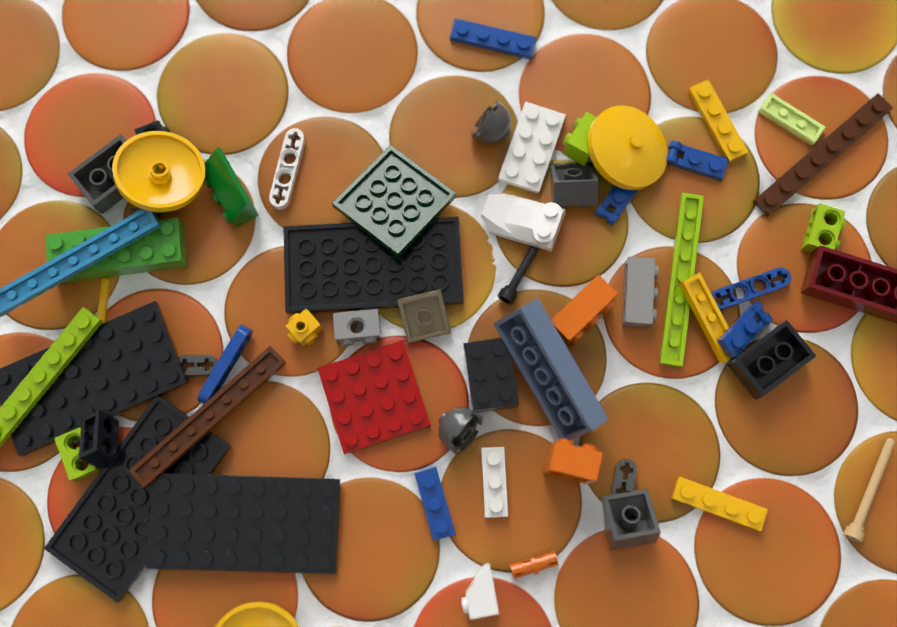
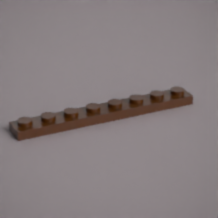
(822, 155)
(207, 417)

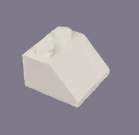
(480, 595)

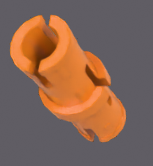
(534, 564)

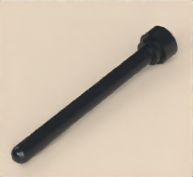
(508, 293)

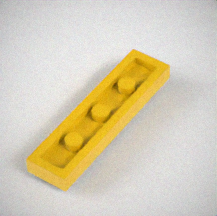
(717, 121)
(706, 312)
(719, 503)

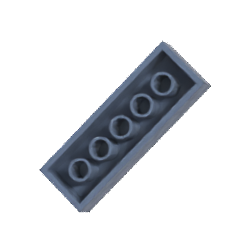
(551, 371)

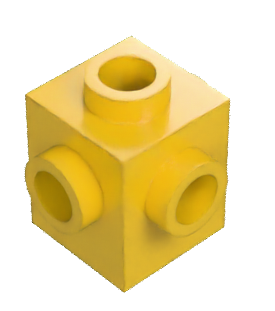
(306, 321)

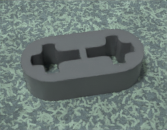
(196, 360)
(618, 476)

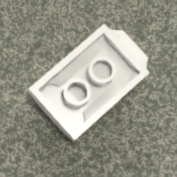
(523, 220)

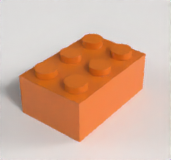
(584, 310)
(573, 462)

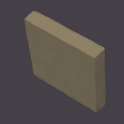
(424, 316)

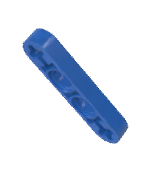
(749, 290)
(225, 363)

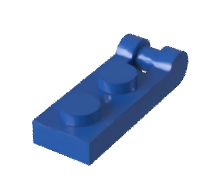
(696, 161)
(616, 199)
(744, 330)

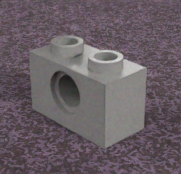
(346, 320)

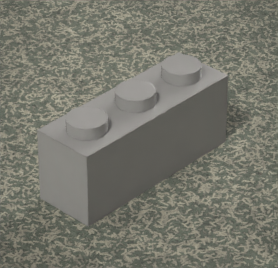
(639, 292)

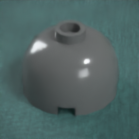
(493, 124)
(458, 428)

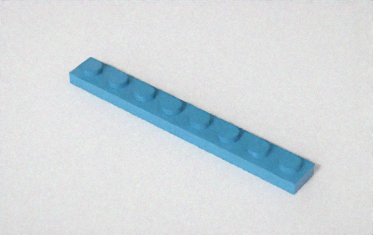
(76, 260)

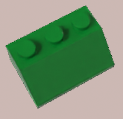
(228, 189)

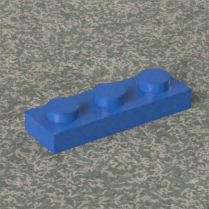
(434, 503)

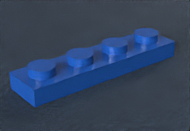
(492, 38)

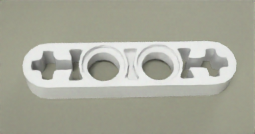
(284, 168)

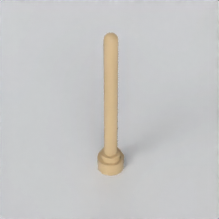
(855, 530)

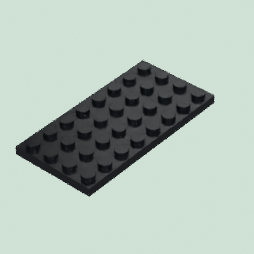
(349, 270)
(113, 372)
(243, 523)
(109, 525)

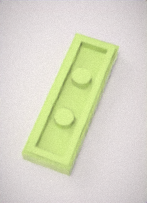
(791, 119)

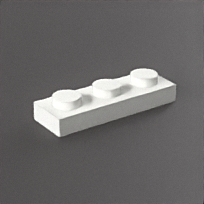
(494, 482)

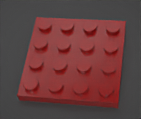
(373, 397)

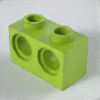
(819, 228)
(70, 457)

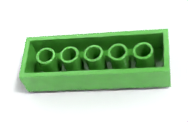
(156, 251)

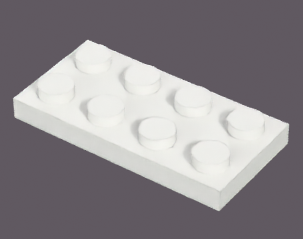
(531, 147)

